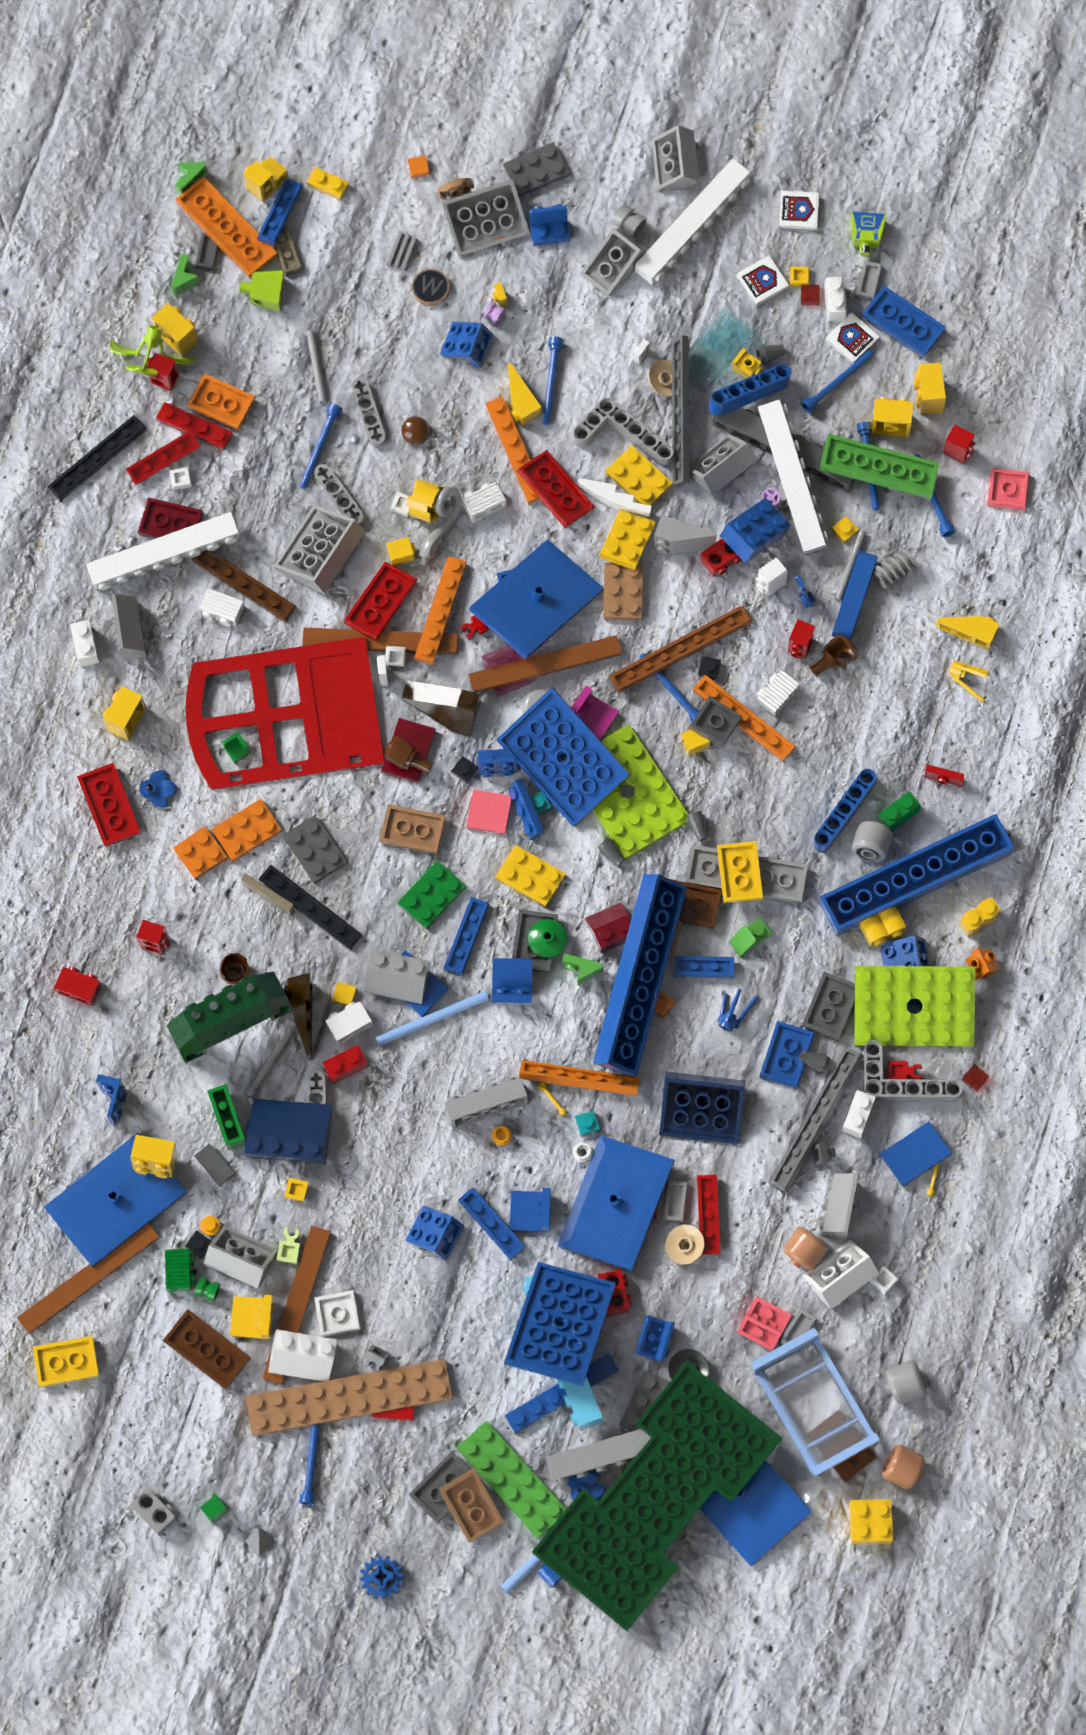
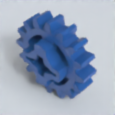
(391, 1576)

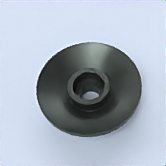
(690, 1355)

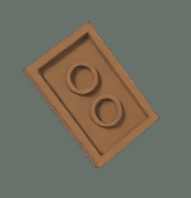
(622, 592)
(412, 829)
(471, 1505)

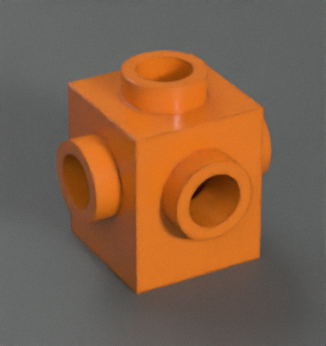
(984, 963)

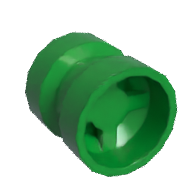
(207, 1289)

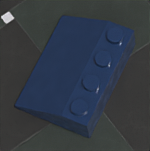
(702, 1107)
(288, 1131)

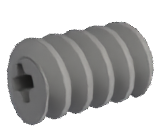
(894, 567)

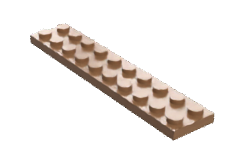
(348, 1397)

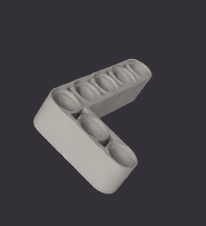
(625, 429)
(903, 1084)

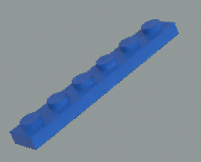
(553, 1397)

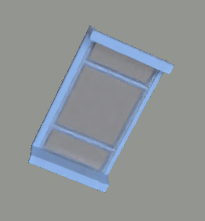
(813, 1402)

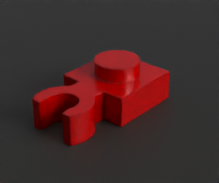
(476, 625)
(901, 1070)

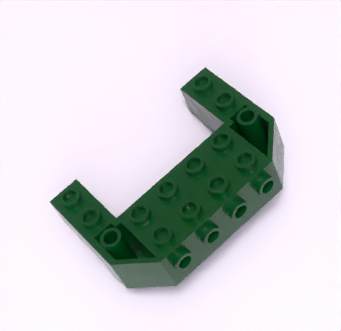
(227, 1014)

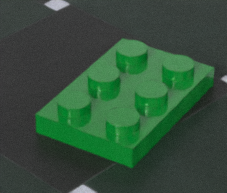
(431, 895)

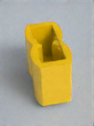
(975, 919)
(883, 926)

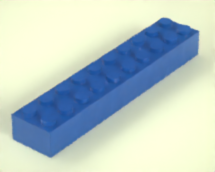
(917, 874)
(640, 974)

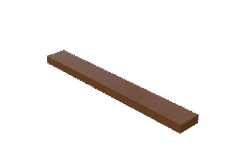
(388, 638)
(680, 649)
(545, 664)
(85, 1280)
(301, 1288)

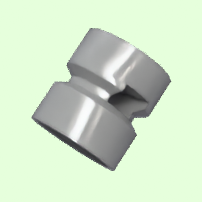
(631, 222)

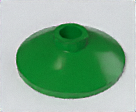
(552, 946)

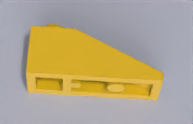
(524, 404)
(974, 629)

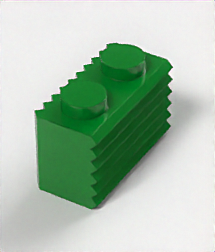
(900, 811)
(178, 1270)

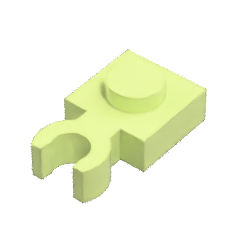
(289, 1250)

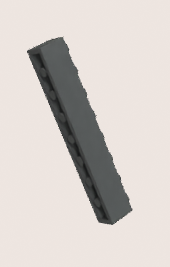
(750, 428)

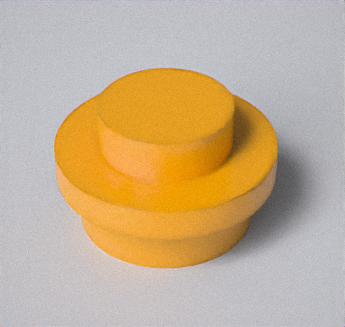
(501, 1135)
(210, 1225)

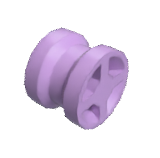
(494, 313)
(773, 496)

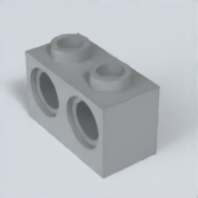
(150, 1514)

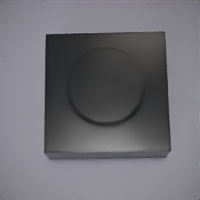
(709, 667)
(464, 769)
(198, 1244)

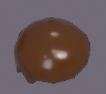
(415, 430)
(234, 968)

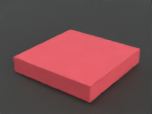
(1008, 489)
(489, 811)

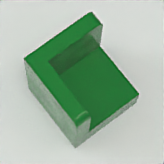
(236, 747)
(214, 1508)

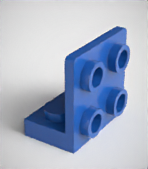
(549, 225)
(467, 341)
(496, 762)
(905, 952)
(512, 980)
(115, 1088)
(530, 1211)
(435, 1232)

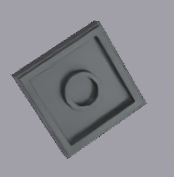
(715, 722)

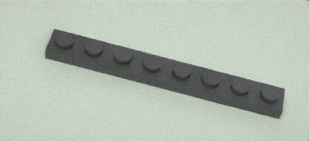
(680, 410)
(816, 1119)

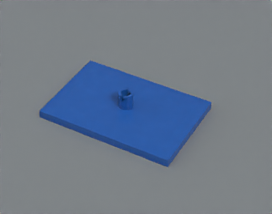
(536, 599)
(539, 744)
(102, 1224)
(616, 1229)
(560, 1324)
(759, 1515)

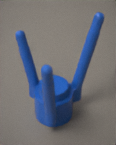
(728, 1021)

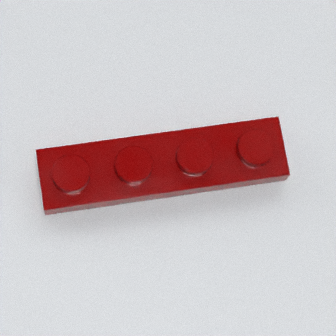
(200, 427)
(163, 457)
(708, 1213)

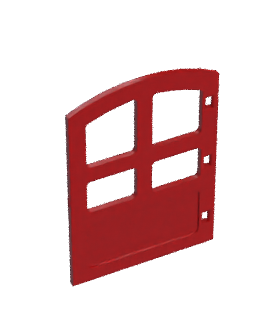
(333, 704)

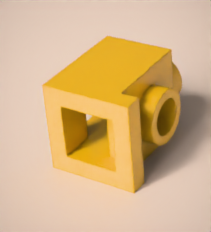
(740, 367)

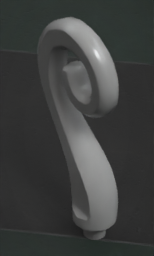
(452, 511)

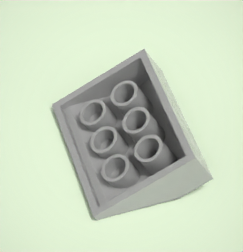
(484, 216)
(320, 548)

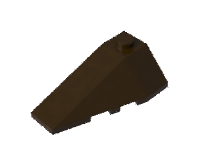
(447, 705)
(300, 995)

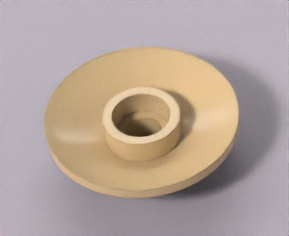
(659, 369)
(678, 1238)

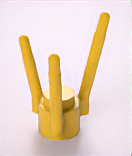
(960, 669)

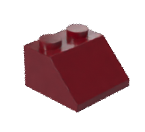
(609, 927)

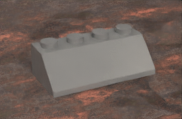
(486, 1103)

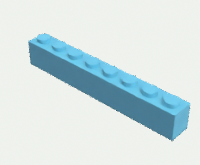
(578, 1397)

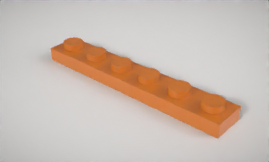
(511, 442)
(440, 610)
(750, 722)
(579, 1077)

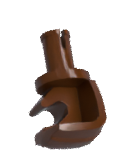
(834, 654)
(405, 756)

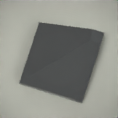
(259, 1541)

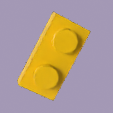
(327, 183)

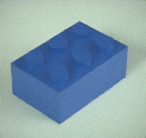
(755, 530)

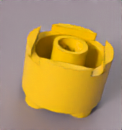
(423, 500)

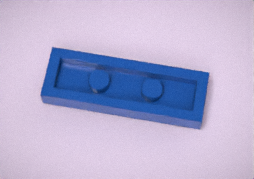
(525, 809)
(704, 966)

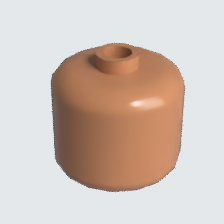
(805, 1249)
(903, 1467)

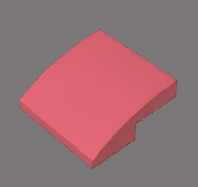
(764, 1323)

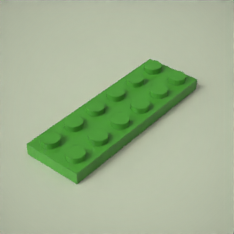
(879, 466)
(511, 1479)

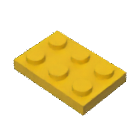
(638, 477)
(627, 539)
(739, 872)
(530, 876)
(65, 1361)

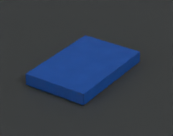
(433, 993)
(783, 1054)
(915, 1154)

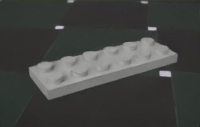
(779, 878)

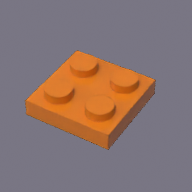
(200, 853)

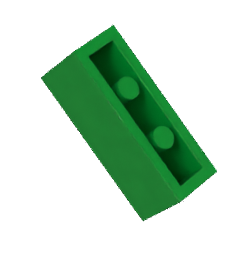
(226, 1117)

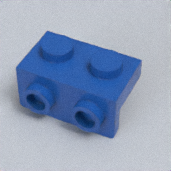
(655, 1338)

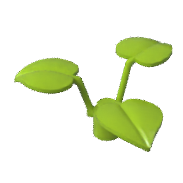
(152, 339)

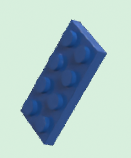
(903, 321)

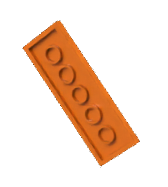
(225, 227)

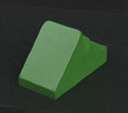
(192, 173)
(183, 279)
(750, 937)
(587, 968)

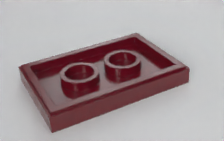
(165, 518)
(419, 737)

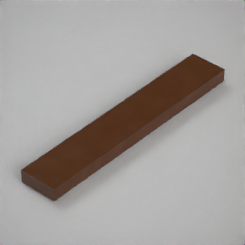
(245, 584)

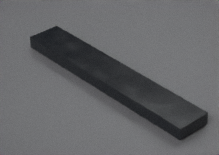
(97, 458)
(310, 907)

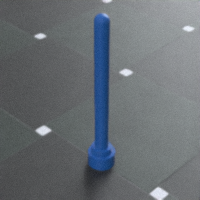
(555, 344)
(810, 404)
(333, 412)
(864, 430)
(946, 528)
(676, 693)
(307, 1496)

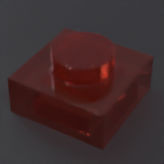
(810, 294)
(975, 1078)

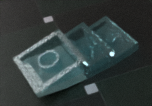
(717, 348)

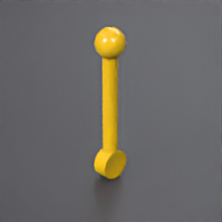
(542, 1086)
(931, 1192)

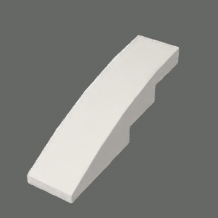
(608, 495)

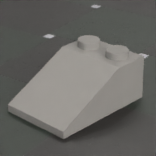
(613, 261)
(681, 537)

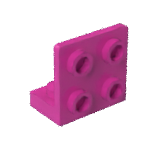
(594, 712)

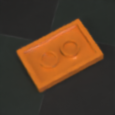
(221, 401)
(246, 830)

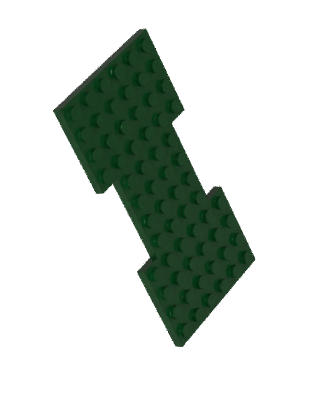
(618, 1544)

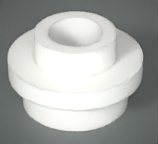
(582, 1146)

